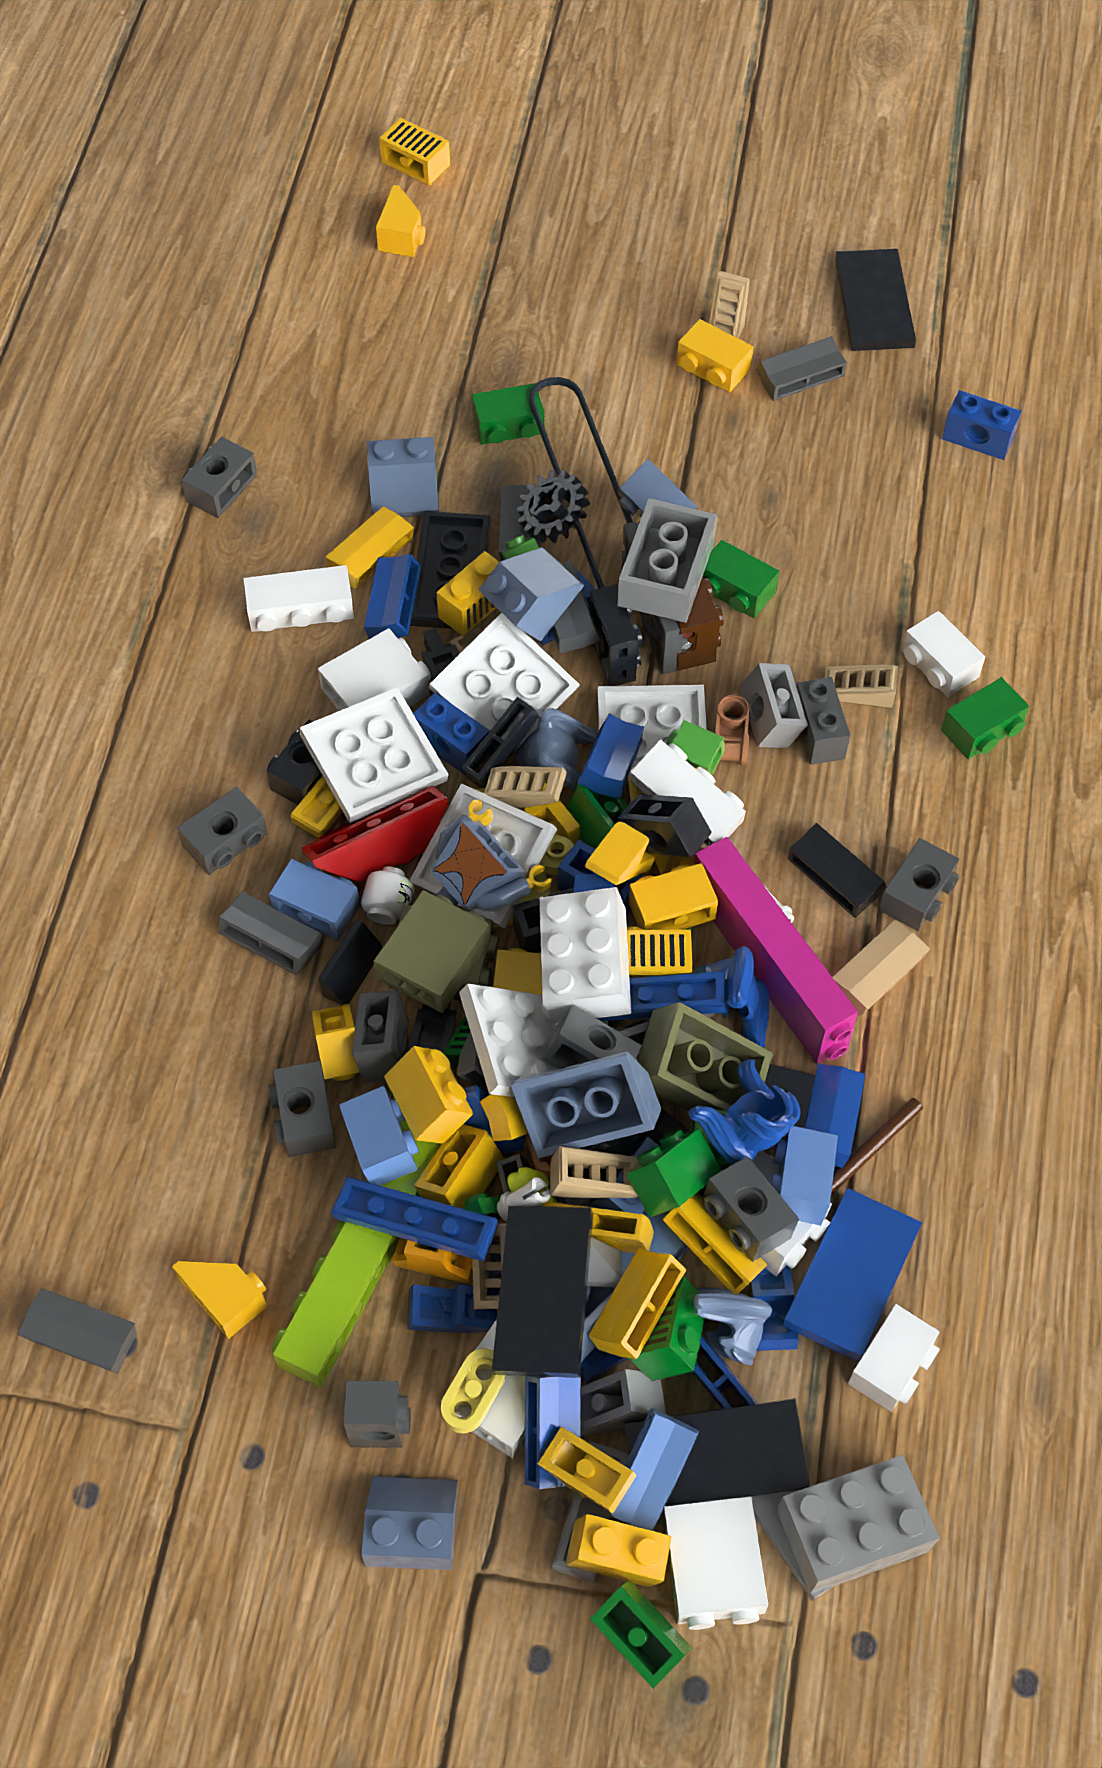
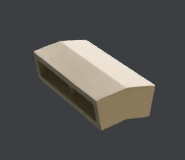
(880, 965)

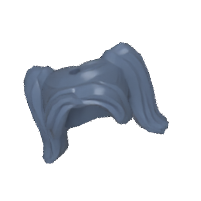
(556, 744)
(739, 1322)

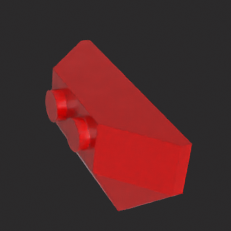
(381, 838)

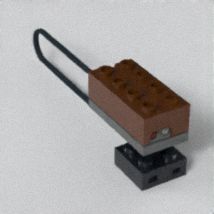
(674, 642)

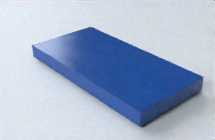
(852, 1275)

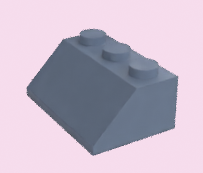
(587, 1103)

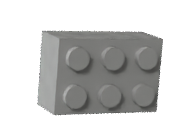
(667, 560)
(856, 1524)

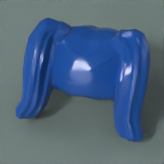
(744, 993)
(752, 1121)

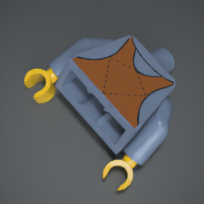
(478, 868)

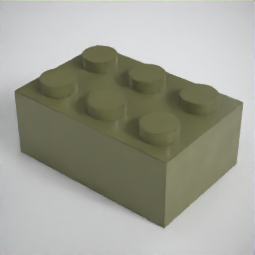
(697, 1058)

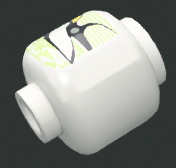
(386, 895)

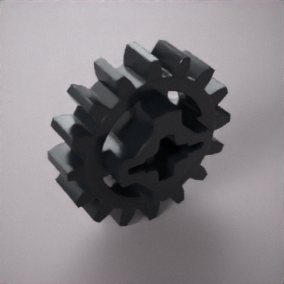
(553, 506)

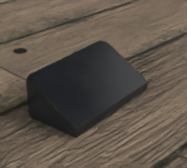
(349, 964)

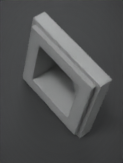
(604, 1265)

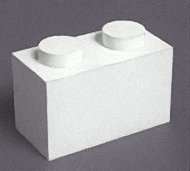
(942, 654)
(894, 1358)

